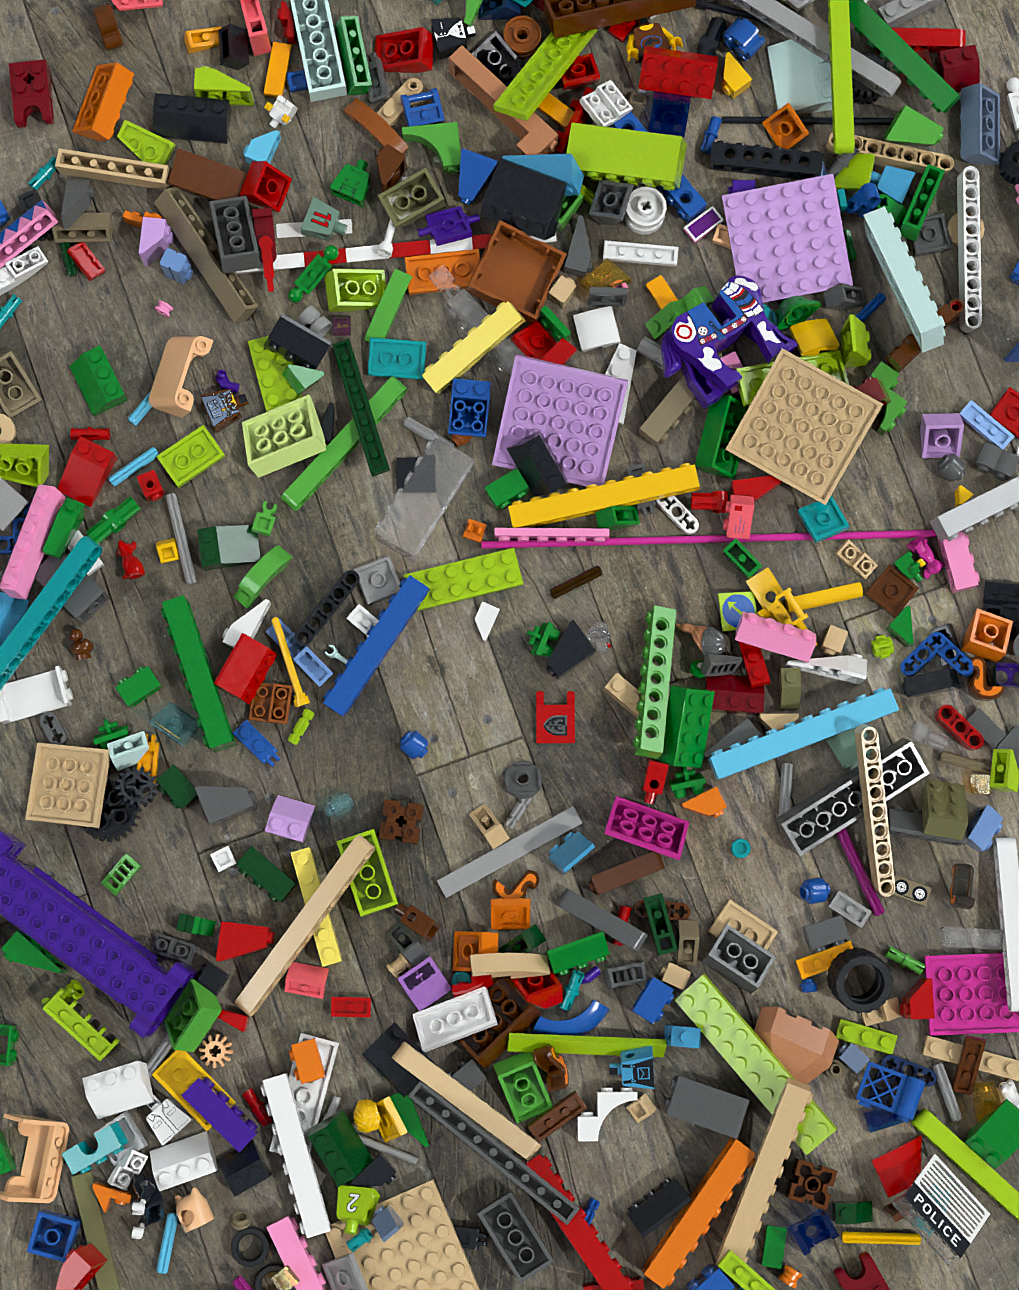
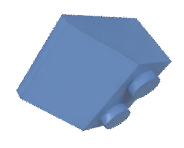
(982, 828)

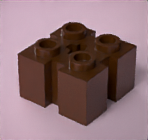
(412, 814)
(816, 1194)

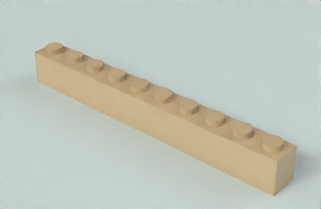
(766, 1169)

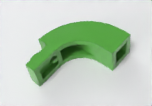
(261, 574)

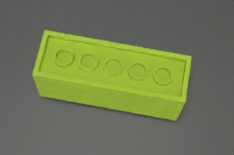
(628, 155)

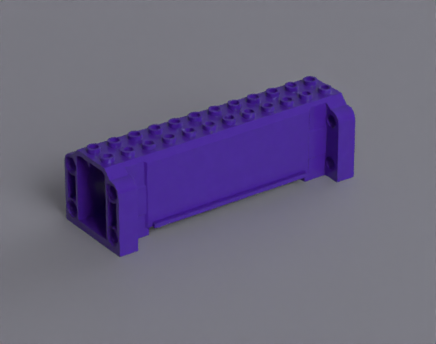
(88, 941)

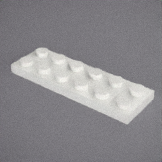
(311, 1095)

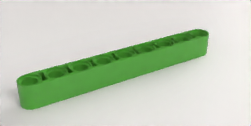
(340, 447)

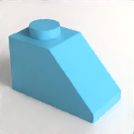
(262, 147)

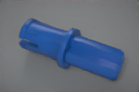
(710, 134)

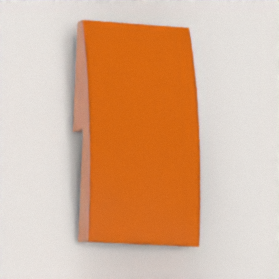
(135, 219)

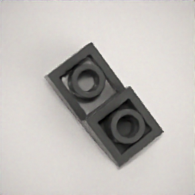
(174, 948)

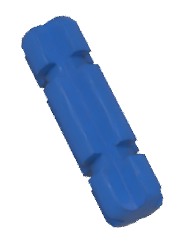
(872, 306)
(593, 1205)

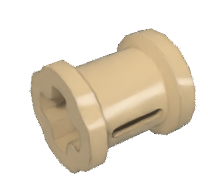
(398, 965)

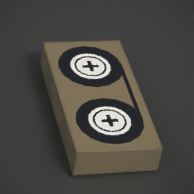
(911, 891)

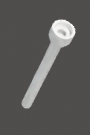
(385, 247)

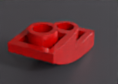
(287, 22)
(477, 982)

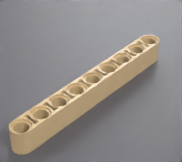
(870, 802)
(466, 1101)

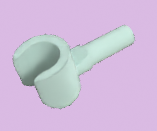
(335, 654)

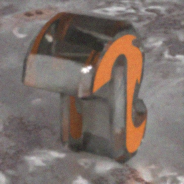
(961, 886)

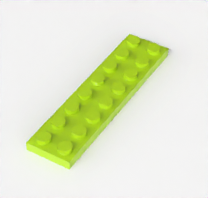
(541, 74)

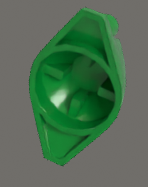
(795, 310)

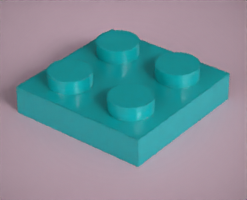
(823, 520)

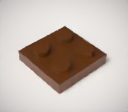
(892, 591)

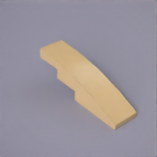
(509, 964)

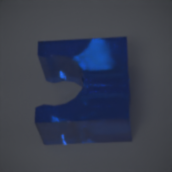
(824, 1230)

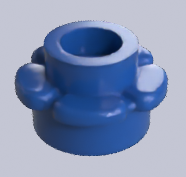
(808, 986)

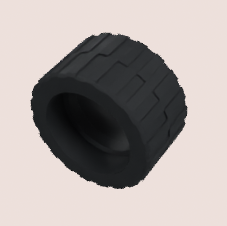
(878, 992)

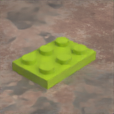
(191, 456)

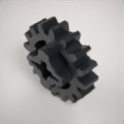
(141, 781)

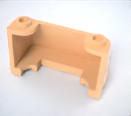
(167, 388)

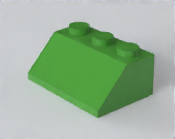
(191, 1016)

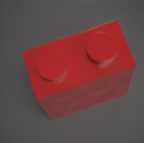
(242, 939)

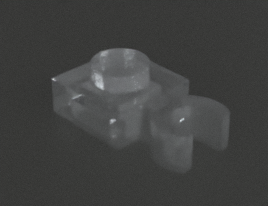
(443, 280)

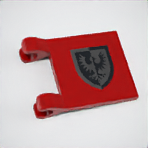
(555, 722)

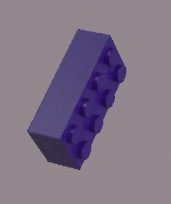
(220, 1113)

